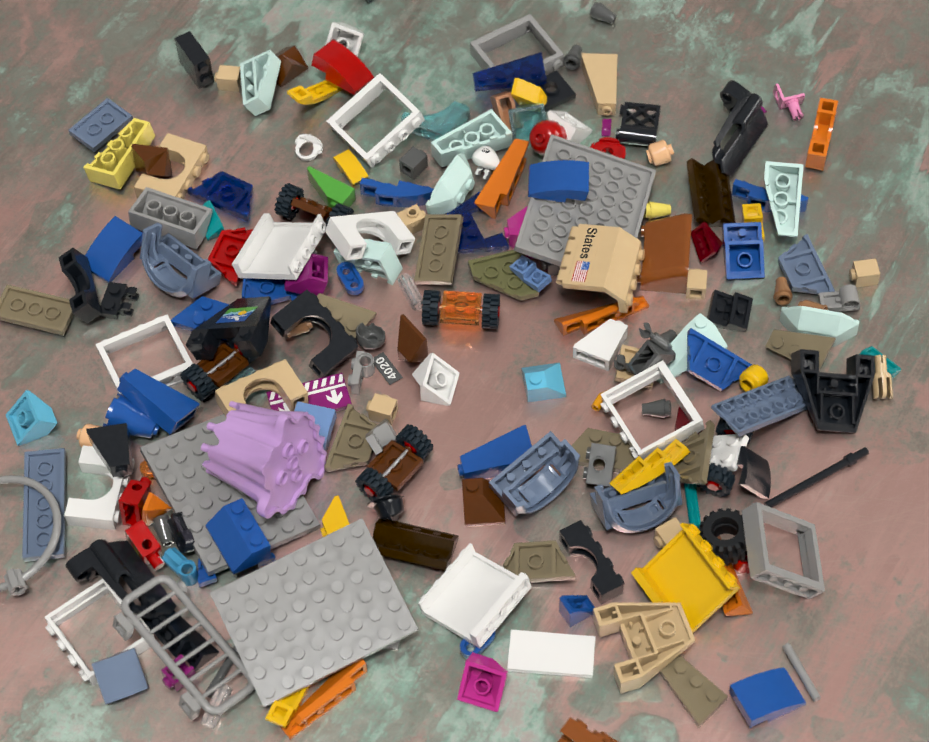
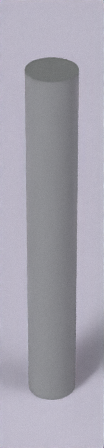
(801, 672)

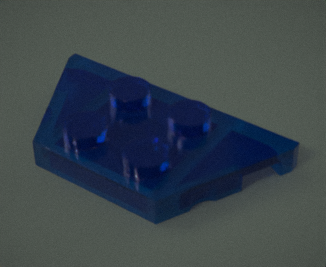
(226, 194)

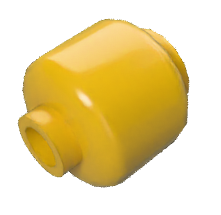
(753, 377)

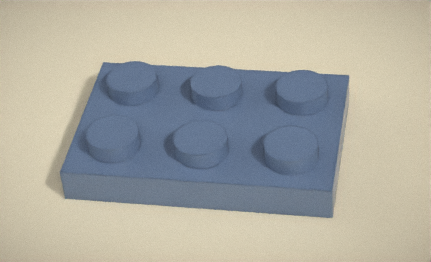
(100, 125)

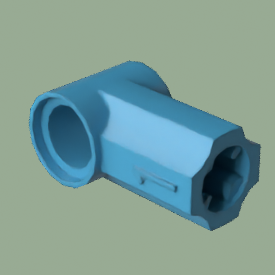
(180, 566)

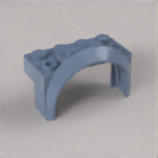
(167, 249)
(545, 484)
(610, 502)

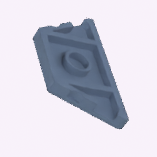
(804, 269)

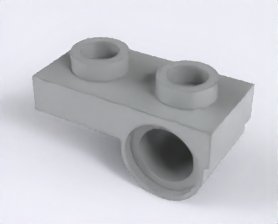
(843, 300)
(360, 371)

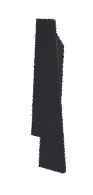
(186, 644)

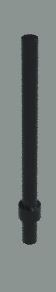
(848, 460)

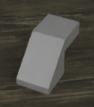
(380, 436)

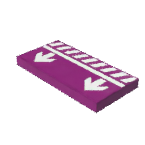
(324, 392)

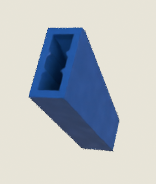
(158, 401)
(495, 455)

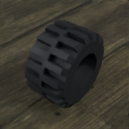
(725, 523)

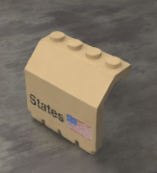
(602, 261)

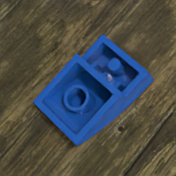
(559, 180)
(113, 249)
(743, 250)
(766, 696)

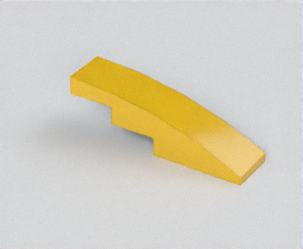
(645, 470)

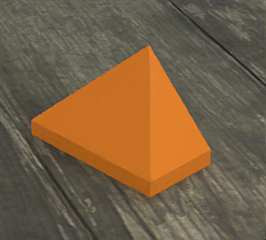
(152, 508)

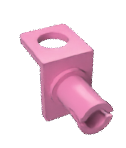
(789, 102)

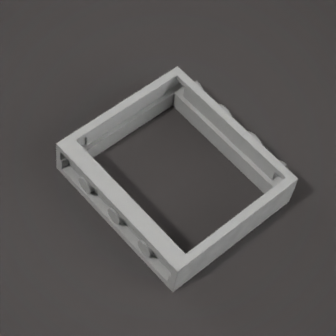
(510, 32)
(806, 586)

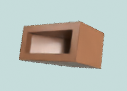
(501, 104)

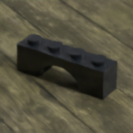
(77, 269)
(578, 541)

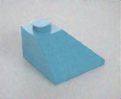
(543, 382)
(30, 418)

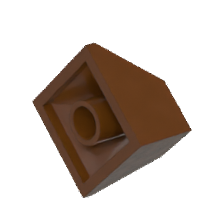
(481, 503)

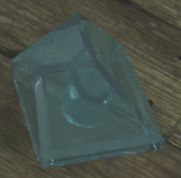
(524, 118)

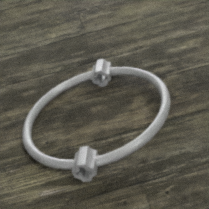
(14, 578)

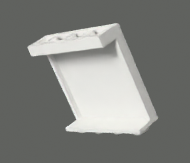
(278, 248)
(473, 596)

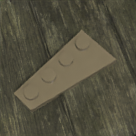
(693, 689)

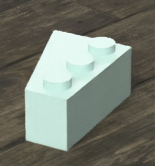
(259, 81)
(377, 259)

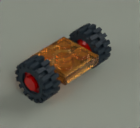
(460, 308)

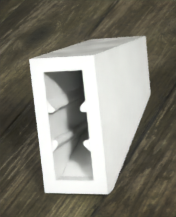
(602, 344)

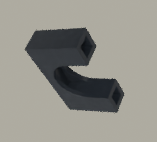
(308, 309)

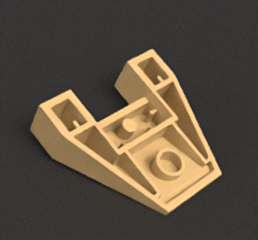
(651, 635)

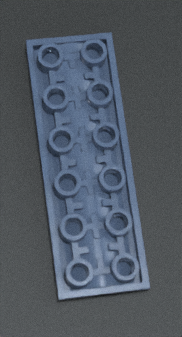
(761, 406)

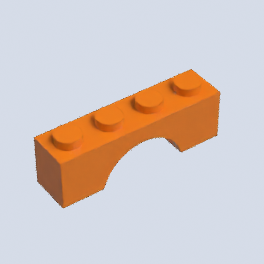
(821, 134)

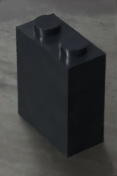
(194, 59)

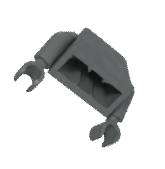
(650, 353)

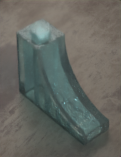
(442, 122)

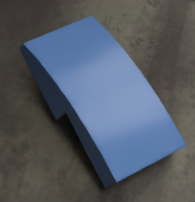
(530, 274)

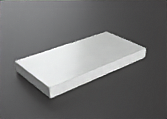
(551, 653)

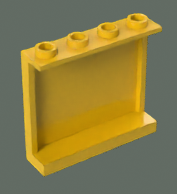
(689, 575)

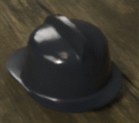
(388, 507)

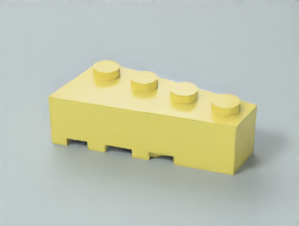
(117, 161)

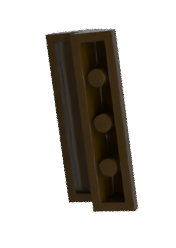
(710, 193)
(414, 543)

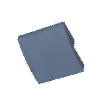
(120, 675)

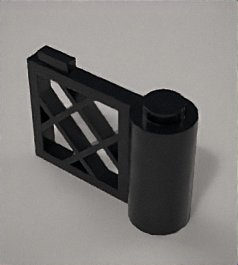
(638, 133)

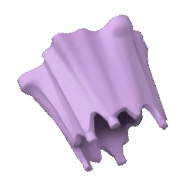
(267, 455)

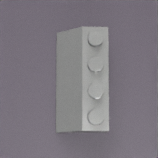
(179, 217)

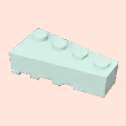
(467, 138)

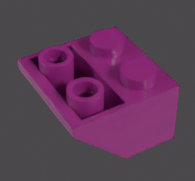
(312, 277)

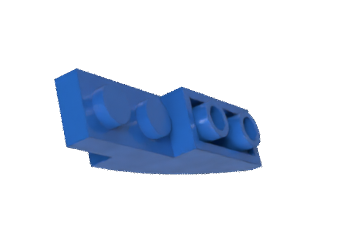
(755, 194)
(403, 195)

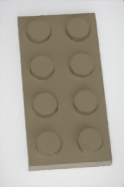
(438, 249)
(35, 310)

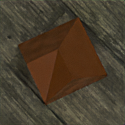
(291, 65)
(151, 160)
(411, 342)

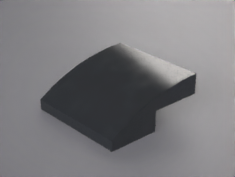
(730, 311)
(755, 473)

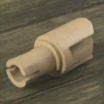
(882, 380)

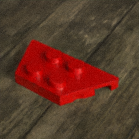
(226, 250)

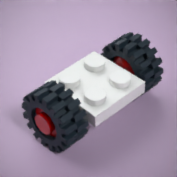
(724, 459)

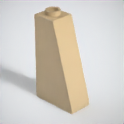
(601, 79)

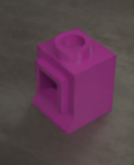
(168, 676)

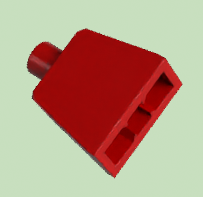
(133, 500)

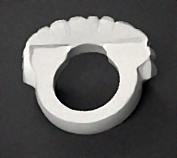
(304, 138)

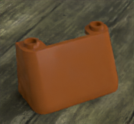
(666, 254)

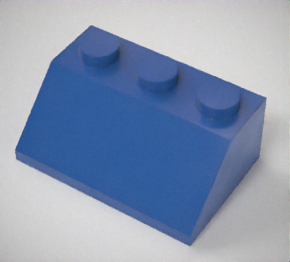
(238, 536)

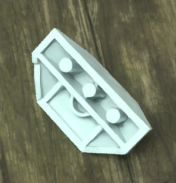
(451, 187)
(819, 322)

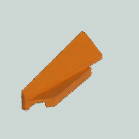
(504, 179)
(327, 696)

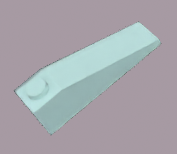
(784, 188)
(679, 344)

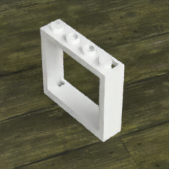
(358, 103)
(169, 377)
(636, 383)
(73, 607)

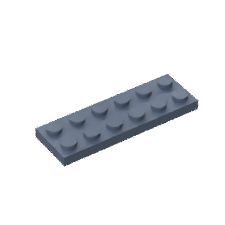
(50, 470)

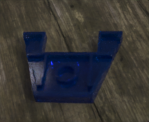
(471, 237)

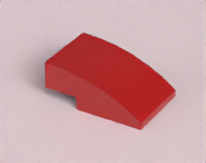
(342, 67)

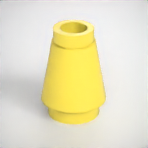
(656, 210)

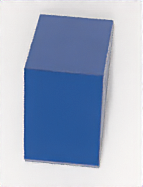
(575, 608)

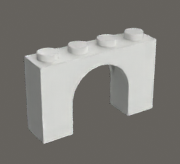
(386, 225)
(101, 512)

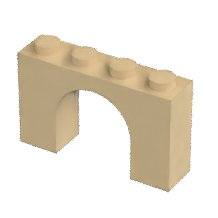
(183, 151)
(276, 378)

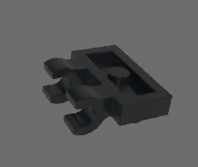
(113, 299)

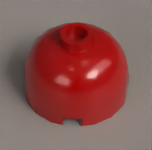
(541, 133)

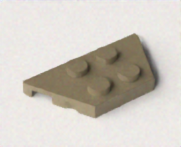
(589, 436)
(350, 445)
(695, 465)
(539, 561)

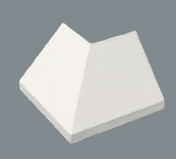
(436, 380)

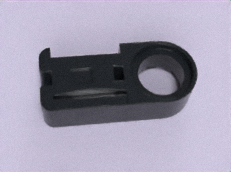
(180, 533)

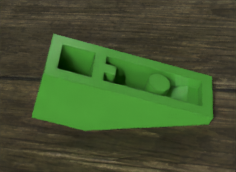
(330, 189)

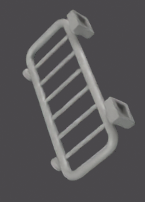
(189, 703)

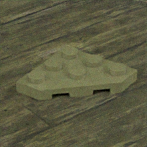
(496, 274)

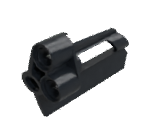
(751, 122)
(119, 560)

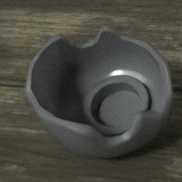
(370, 336)

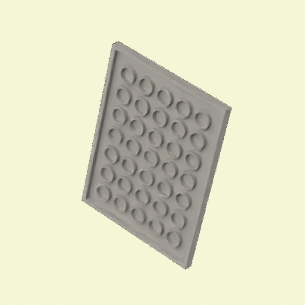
(614, 199)
(199, 495)
(313, 612)

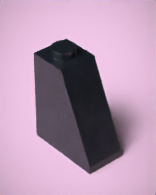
(113, 448)

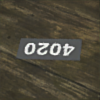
(386, 368)

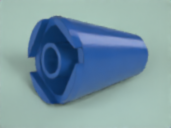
(138, 423)

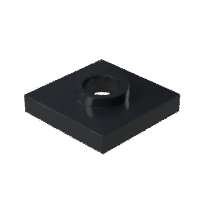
(561, 95)

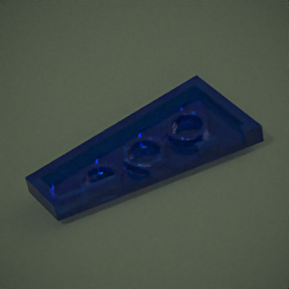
(502, 76)

